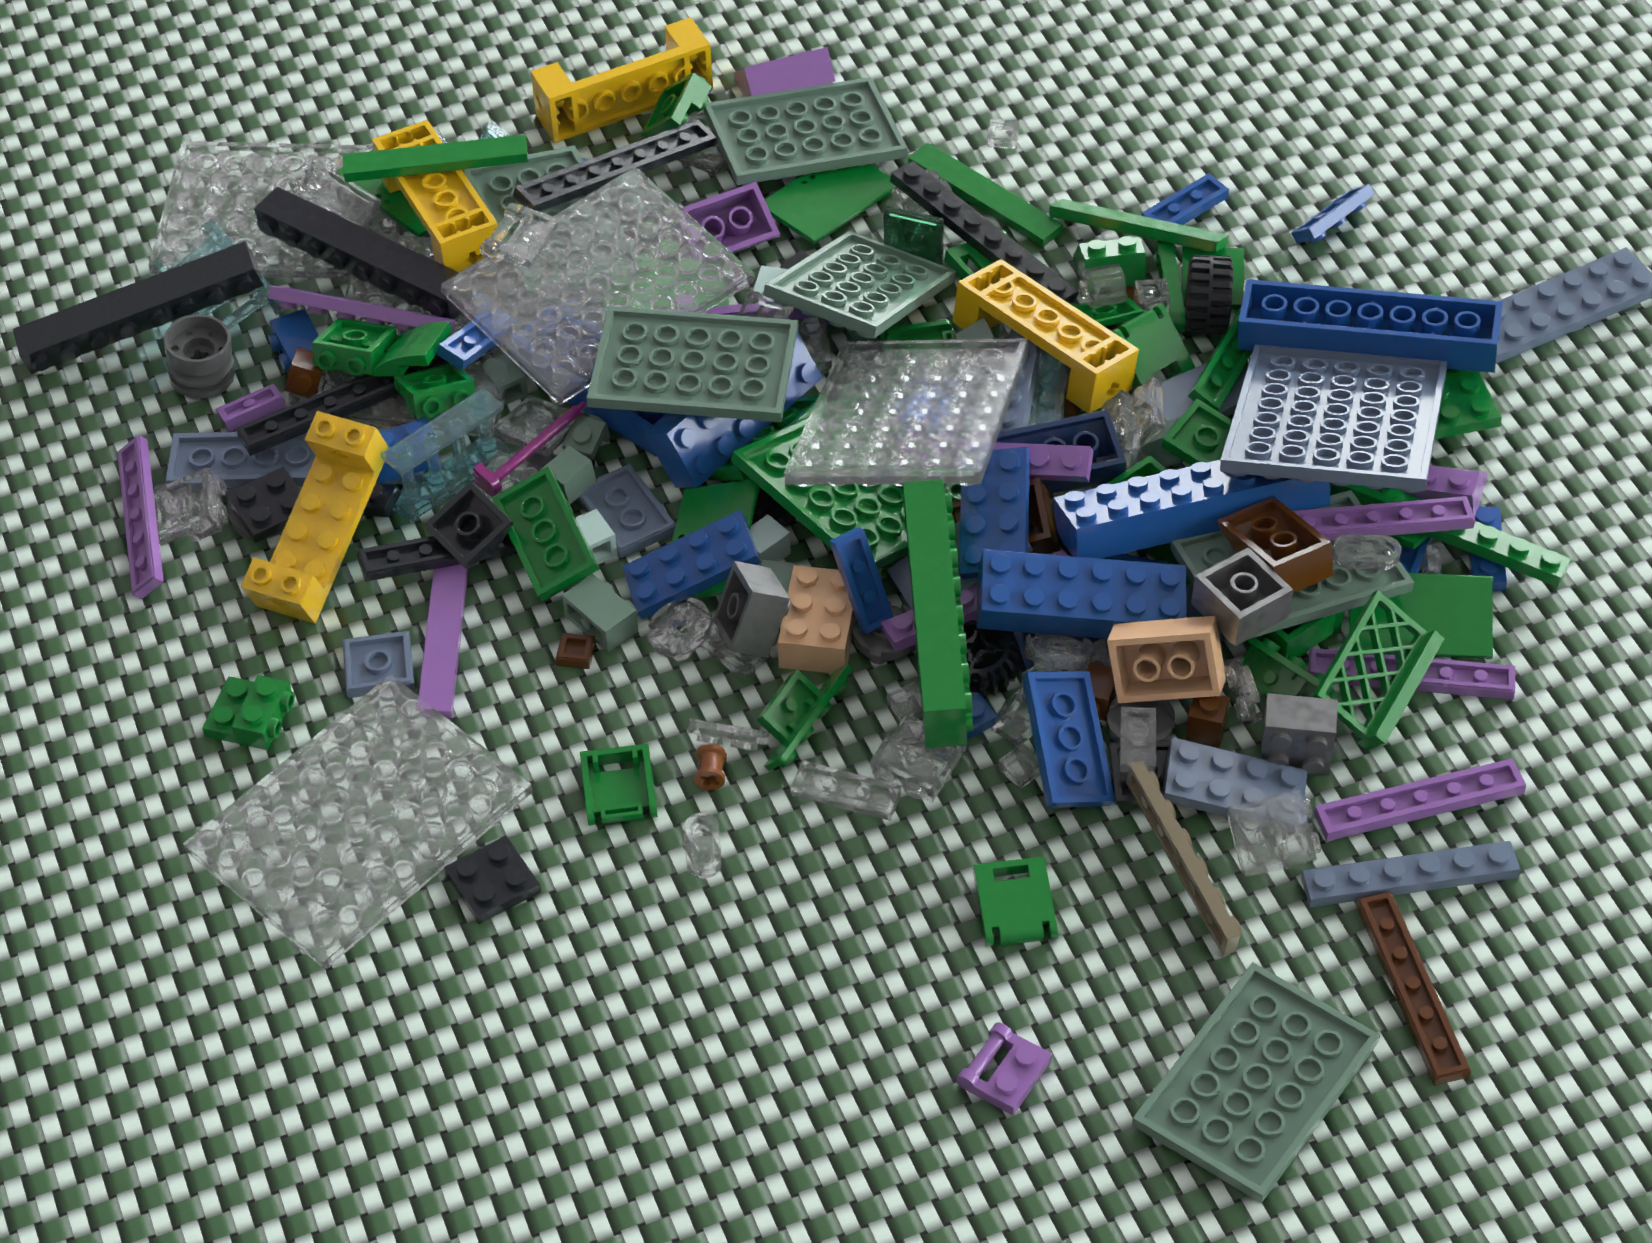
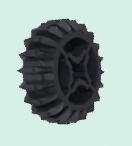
(995, 662)

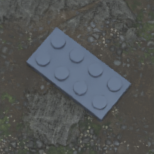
(1219, 778)

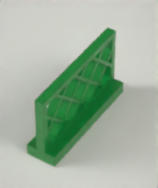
(1403, 681)

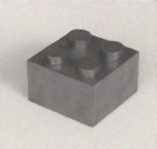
(1242, 596)
(751, 609)
(1299, 732)

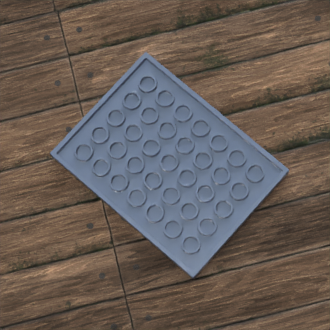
(1336, 418)

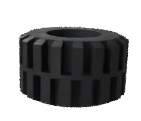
(1208, 294)

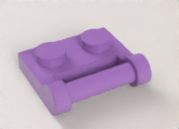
(1014, 1075)

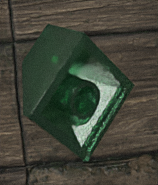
(914, 233)

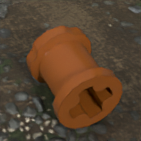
(710, 767)

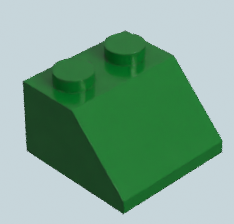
(1125, 251)

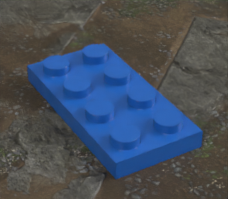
(996, 510)
(690, 564)
(1068, 739)

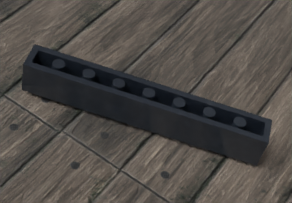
(356, 251)
(137, 307)

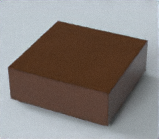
(575, 650)

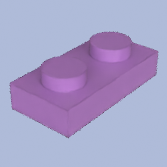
(251, 407)

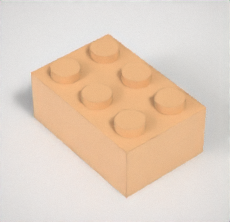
(819, 622)
(1166, 659)

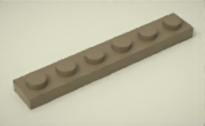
(1178, 848)

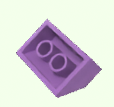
(786, 73)
(736, 217)
(1453, 482)

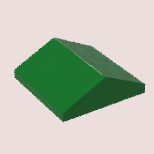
(1112, 315)

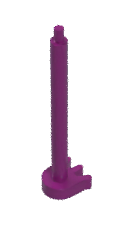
(490, 482)

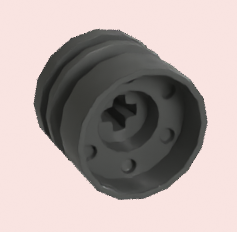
(199, 356)

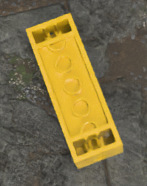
(622, 92)
(442, 201)
(1097, 357)
(321, 519)

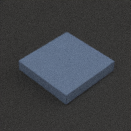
(374, 658)

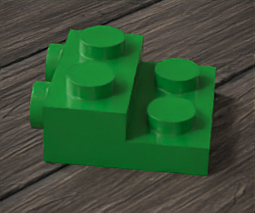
(677, 104)
(352, 346)
(434, 390)
(250, 711)

